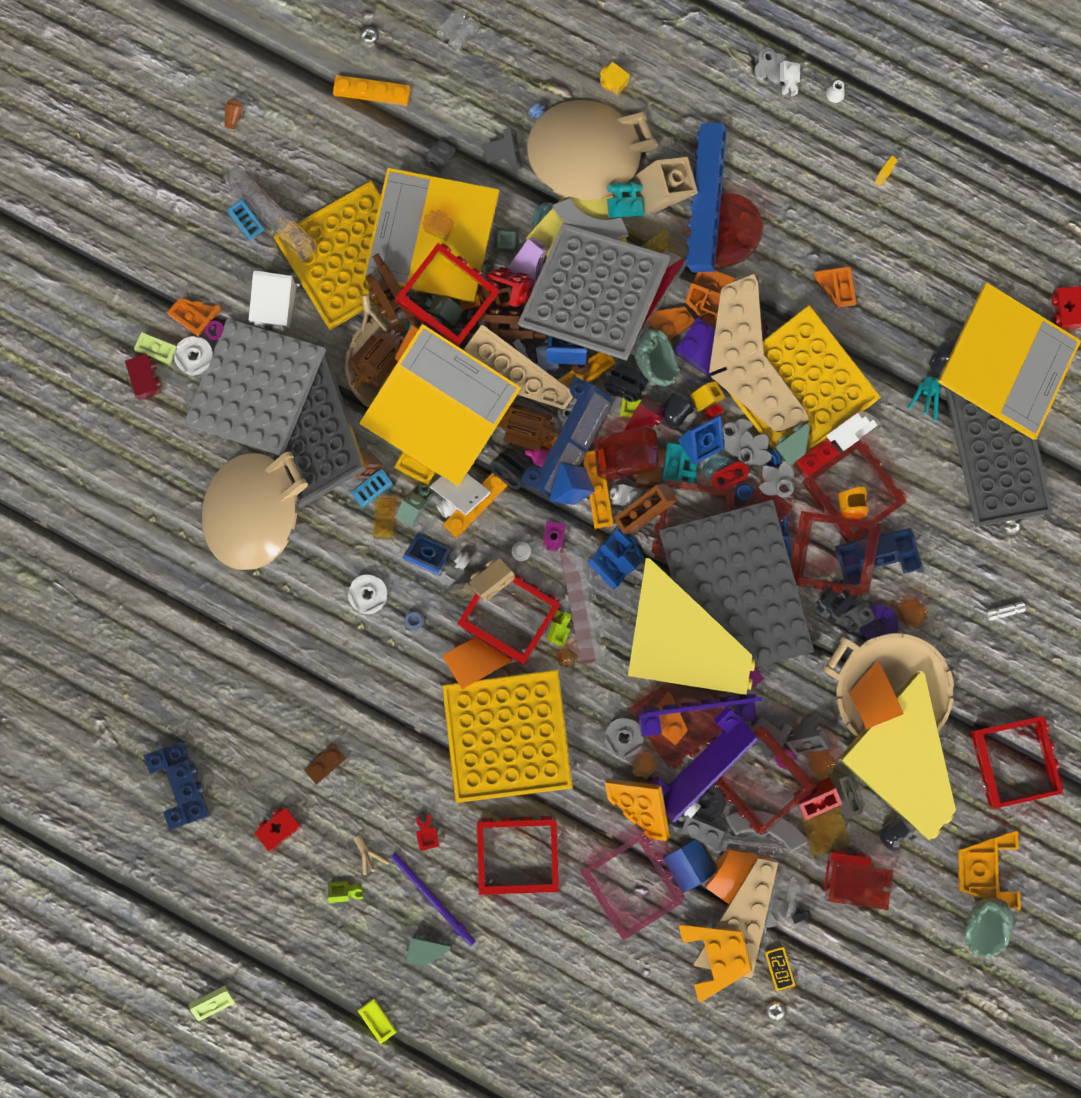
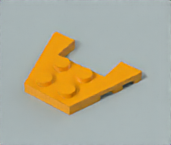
(979, 869)
(726, 956)

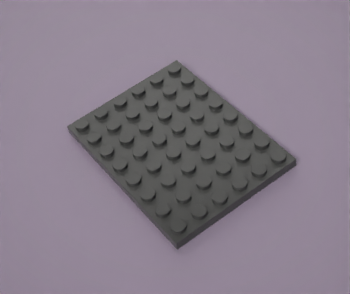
(742, 579)

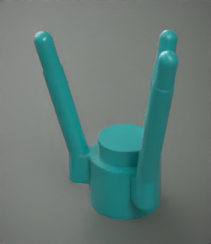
(930, 387)

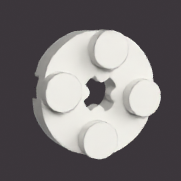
(182, 355)
(362, 604)

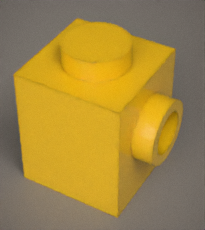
(614, 78)
(707, 396)

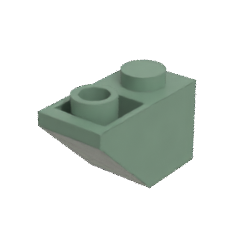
(441, 308)
(795, 445)
(414, 504)
(424, 952)

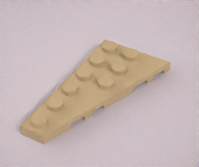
(513, 365)
(748, 910)

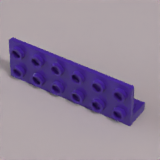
(744, 708)
(708, 765)

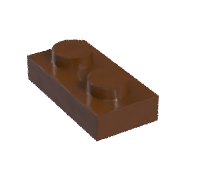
(325, 764)

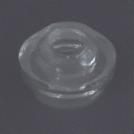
(973, 792)

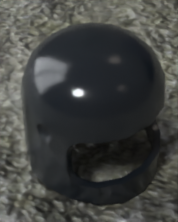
(940, 358)
(676, 410)
(894, 833)

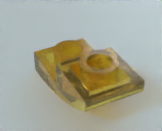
(384, 518)

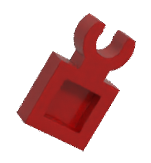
(713, 411)
(427, 836)

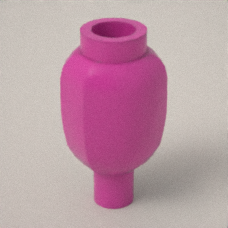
(538, 457)

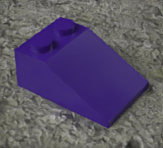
(698, 346)

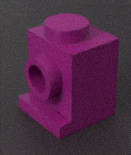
(550, 528)

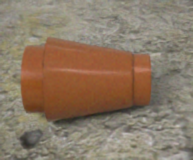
(233, 111)

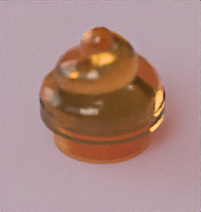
(566, 657)

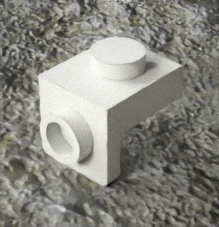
(624, 495)

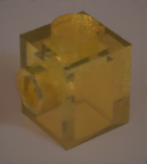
(438, 224)

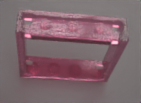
(665, 876)

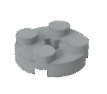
(612, 737)

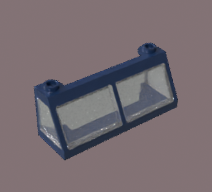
(574, 437)

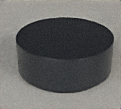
(801, 916)

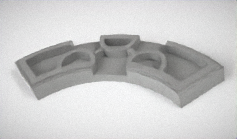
(572, 216)
(782, 831)

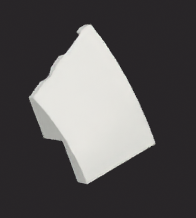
(853, 429)

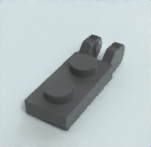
(699, 829)

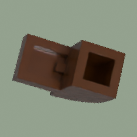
(501, 299)

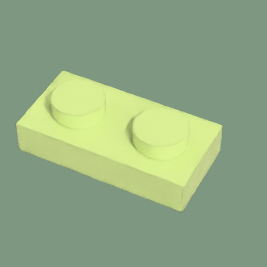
(155, 348)
(211, 1003)

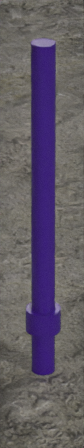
(459, 928)

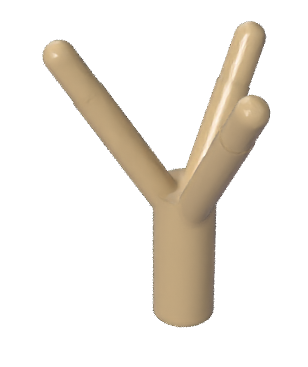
(367, 310)
(365, 857)

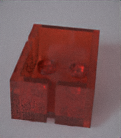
(626, 453)
(858, 885)

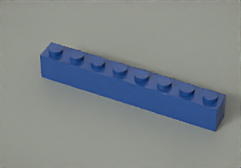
(706, 203)

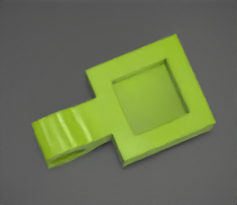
(558, 631)
(342, 891)

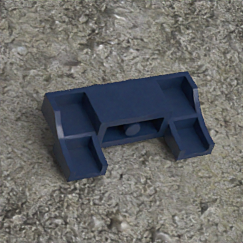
(891, 548)
(183, 783)

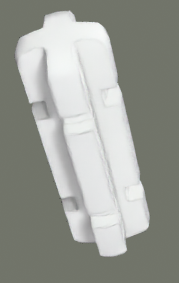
(1006, 610)

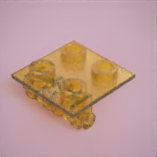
(826, 832)

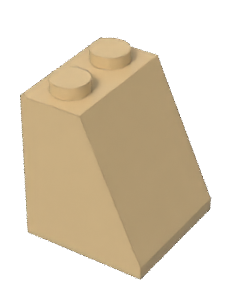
(665, 183)

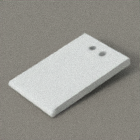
(462, 496)

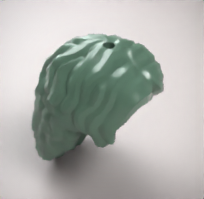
(656, 358)
(989, 927)

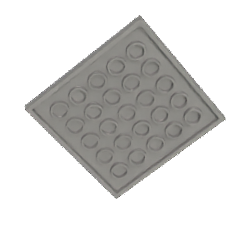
(594, 291)
(255, 387)

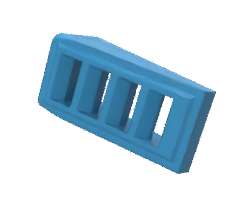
(241, 204)
(382, 489)

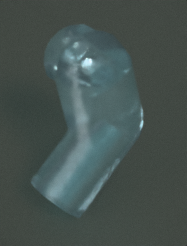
(540, 212)
(711, 465)

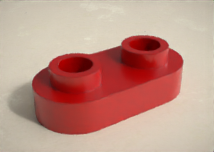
(729, 475)

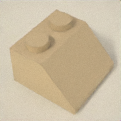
(491, 579)

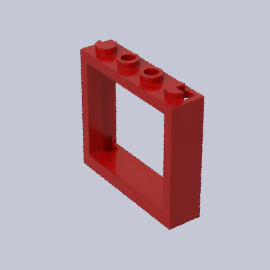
(428, 320)
(497, 644)
(986, 772)
(517, 889)

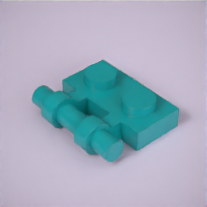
(625, 206)
(674, 465)

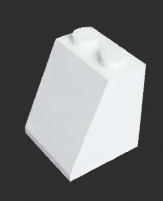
(272, 301)

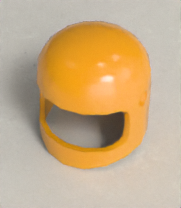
(853, 503)

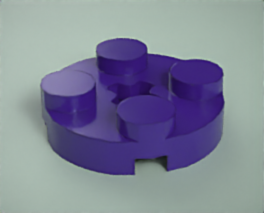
(886, 616)

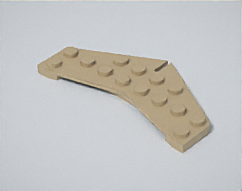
(748, 372)

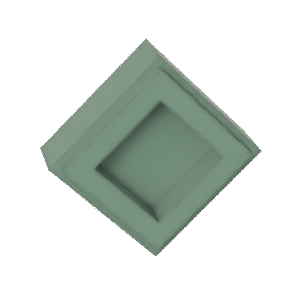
(506, 240)

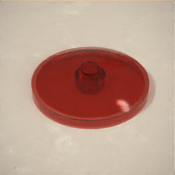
(738, 230)

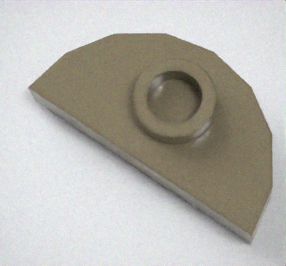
(463, 589)

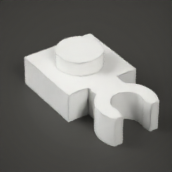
(791, 76)

